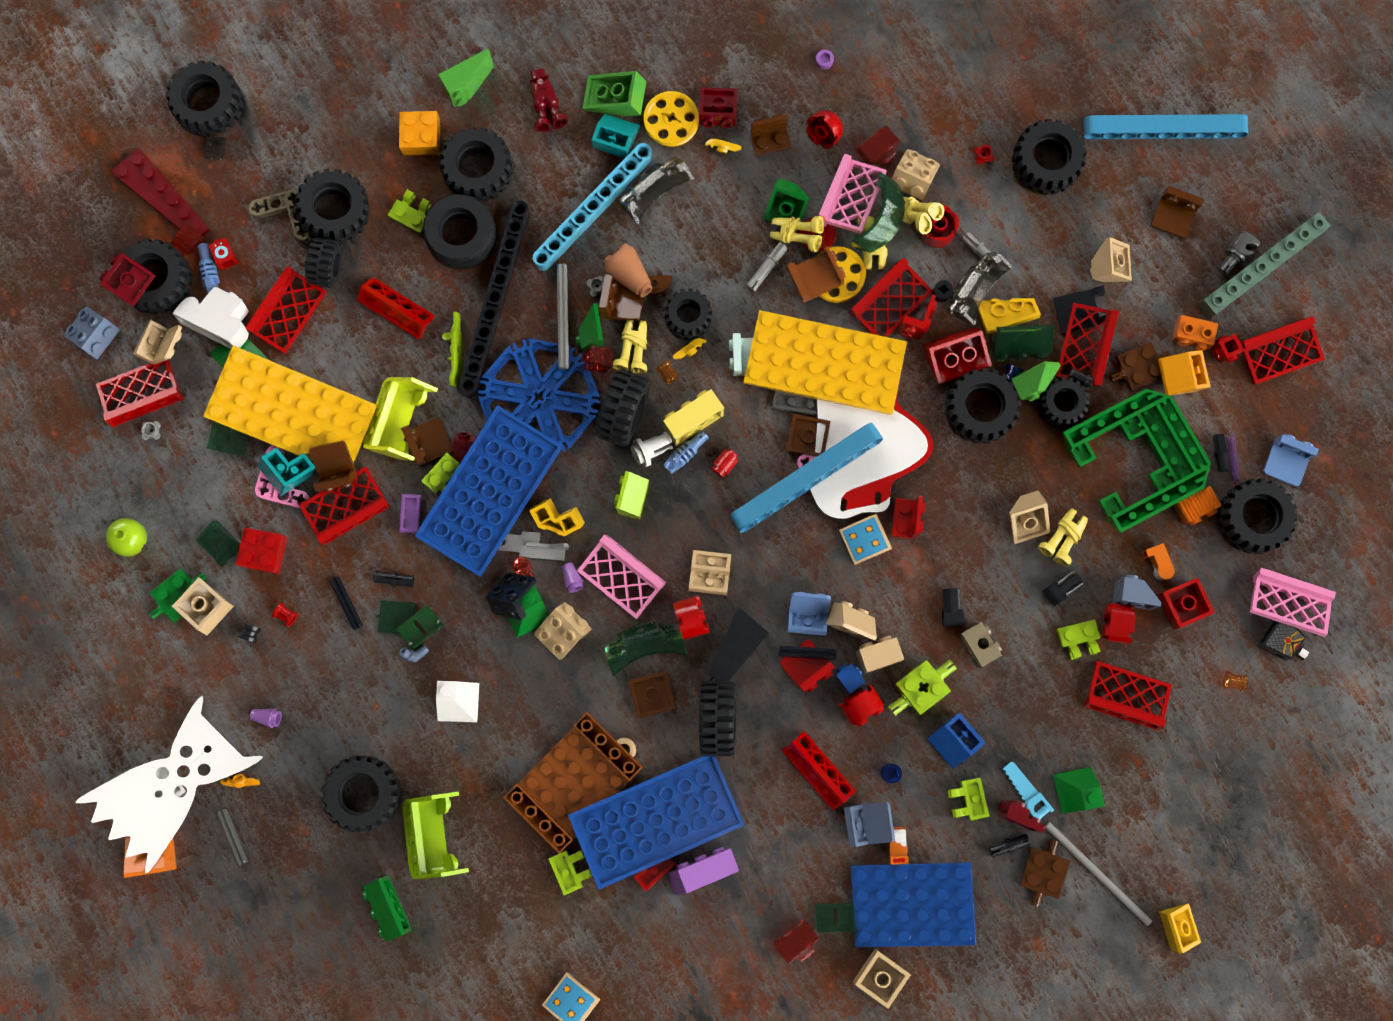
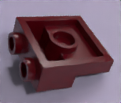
(718, 107)
(126, 279)
(1018, 814)

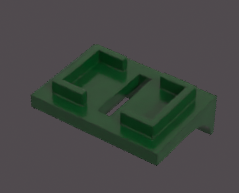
(411, 632)

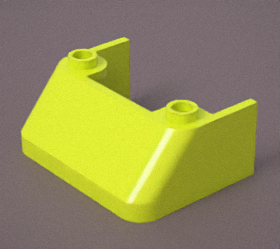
(394, 411)

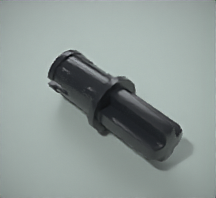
(1221, 452)

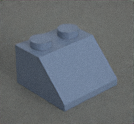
(1135, 592)

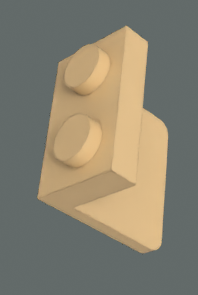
(915, 173)
(157, 342)
(562, 630)

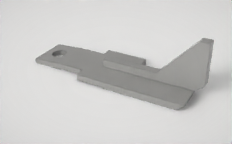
(529, 546)

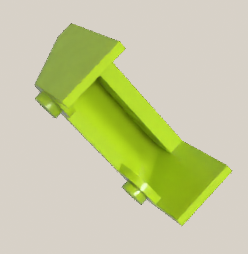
(426, 837)

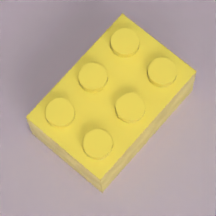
(693, 417)

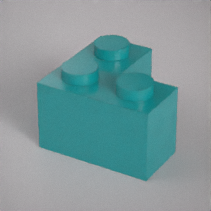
(285, 474)

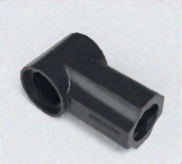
(1059, 590)
(952, 614)

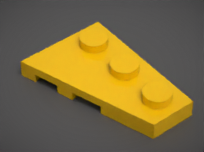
(1007, 313)

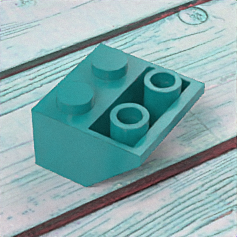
(614, 136)

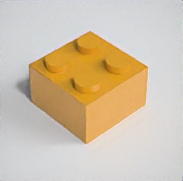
(419, 133)

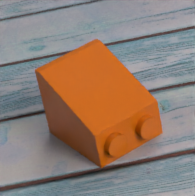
(136, 864)

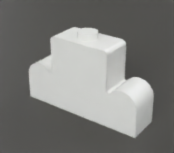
(215, 317)

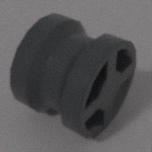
(941, 295)
(249, 632)

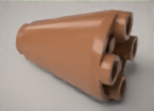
(628, 270)

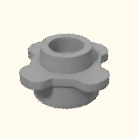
(593, 282)
(146, 434)

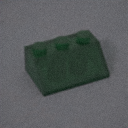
(1022, 342)

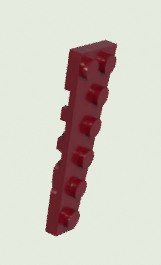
(153, 187)

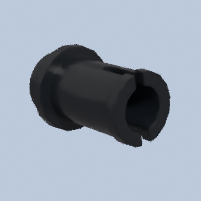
(1086, 380)

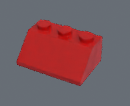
(957, 354)

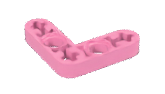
(272, 495)

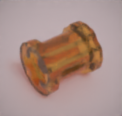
(667, 372)
(1235, 681)

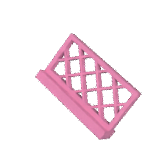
(837, 188)
(633, 564)
(1293, 589)

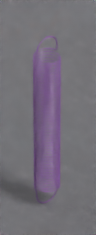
(1233, 456)

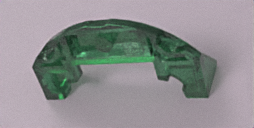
(888, 220)
(643, 641)

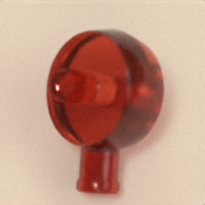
(522, 566)

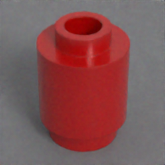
(725, 462)

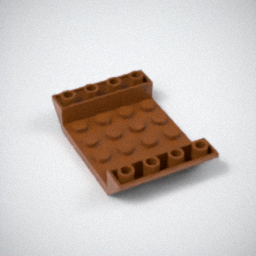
(573, 775)

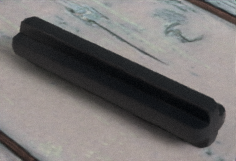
(346, 603)
(806, 652)

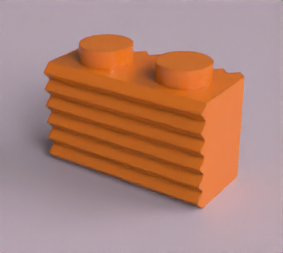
(1197, 505)

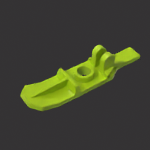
(456, 350)

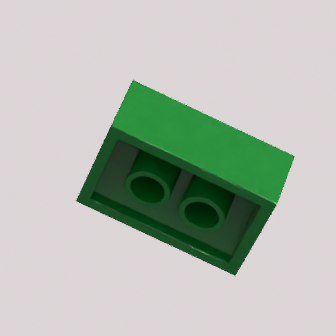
(386, 908)

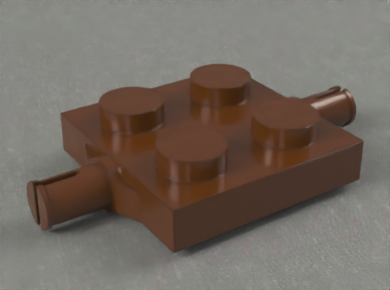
(1139, 366)
(1045, 873)

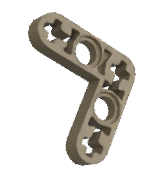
(286, 205)

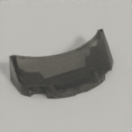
(652, 184)
(975, 285)

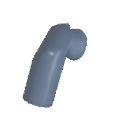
(413, 655)

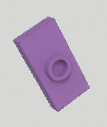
(410, 513)

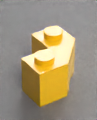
(548, 518)

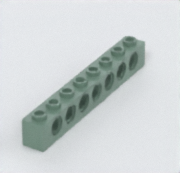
(1263, 265)

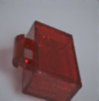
(879, 146)
(797, 941)

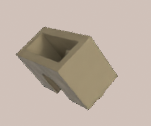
(981, 656)

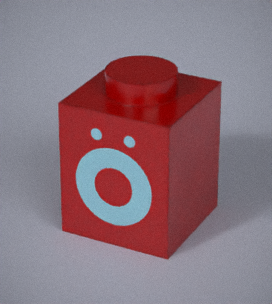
(223, 253)

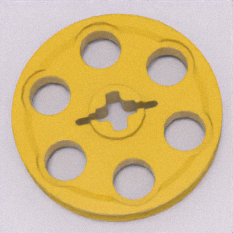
(671, 110)
(858, 278)

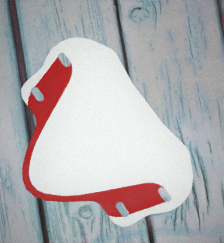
(902, 450)

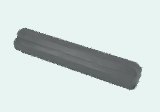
(231, 837)

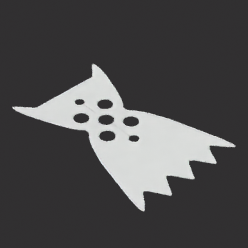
(155, 820)

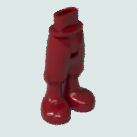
(543, 98)

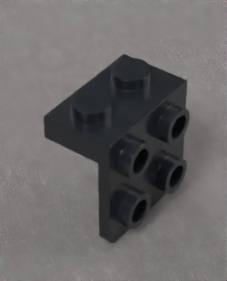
(506, 595)

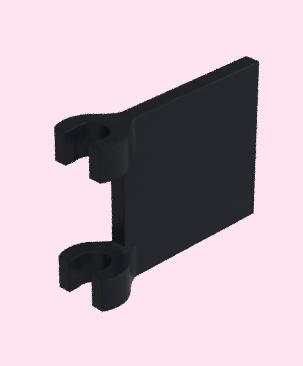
(1064, 304)

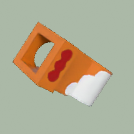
(1161, 562)
(898, 849)

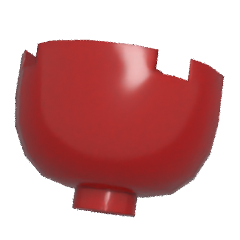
(825, 128)

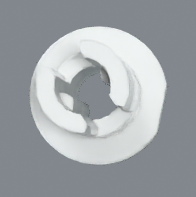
(650, 448)

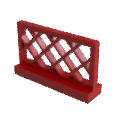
(883, 286)
(272, 300)
(1280, 334)
(1104, 343)
(139, 406)
(348, 522)
(1128, 712)

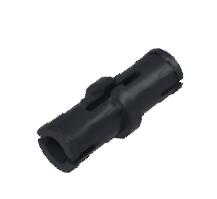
(381, 577)
(1009, 845)

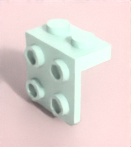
(741, 351)

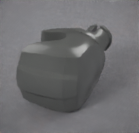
(1237, 251)

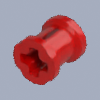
(285, 614)

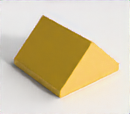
(1180, 928)

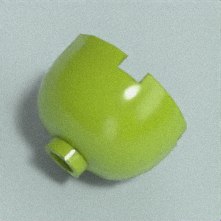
(126, 537)

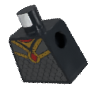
(1283, 641)

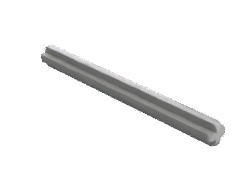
(562, 305)

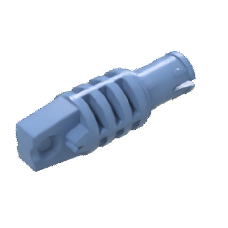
(207, 267)
(685, 452)

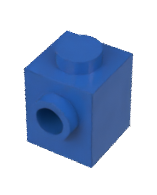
(849, 677)

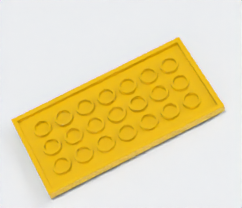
(825, 362)
(286, 406)

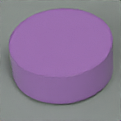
(824, 59)

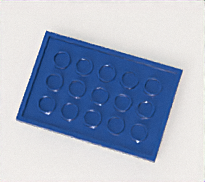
(913, 904)

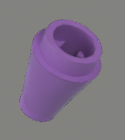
(572, 579)
(267, 717)

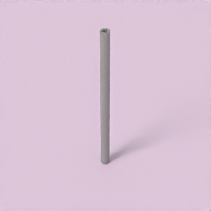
(1098, 874)

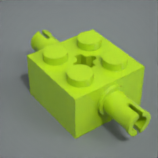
(934, 689)

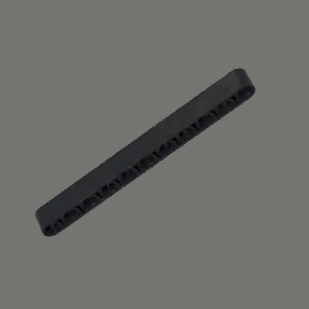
(495, 289)

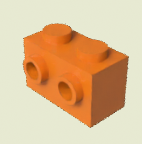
(1194, 332)

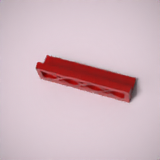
(392, 308)
(817, 773)

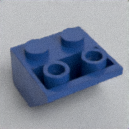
(956, 740)

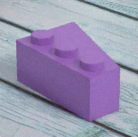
(702, 871)

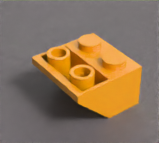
(1184, 373)

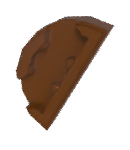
(660, 284)

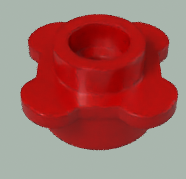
(983, 149)

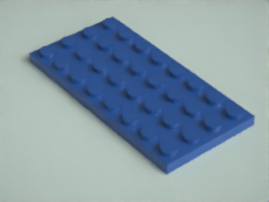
(488, 491)
(655, 820)

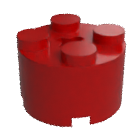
(945, 233)
(691, 617)
(1119, 622)
(862, 705)

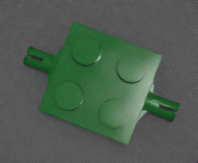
(169, 592)

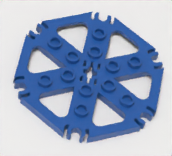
(547, 385)

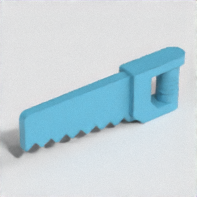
(1027, 791)

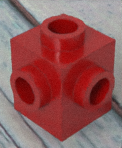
(1227, 349)

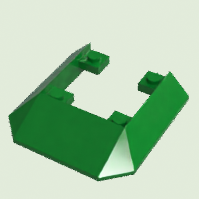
(1170, 439)

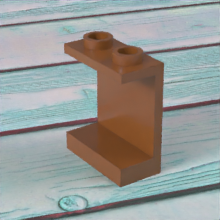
(817, 275)

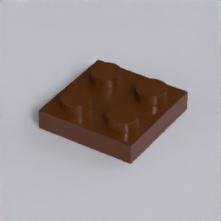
(803, 435)
(651, 694)

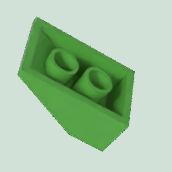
(466, 77)
(615, 93)

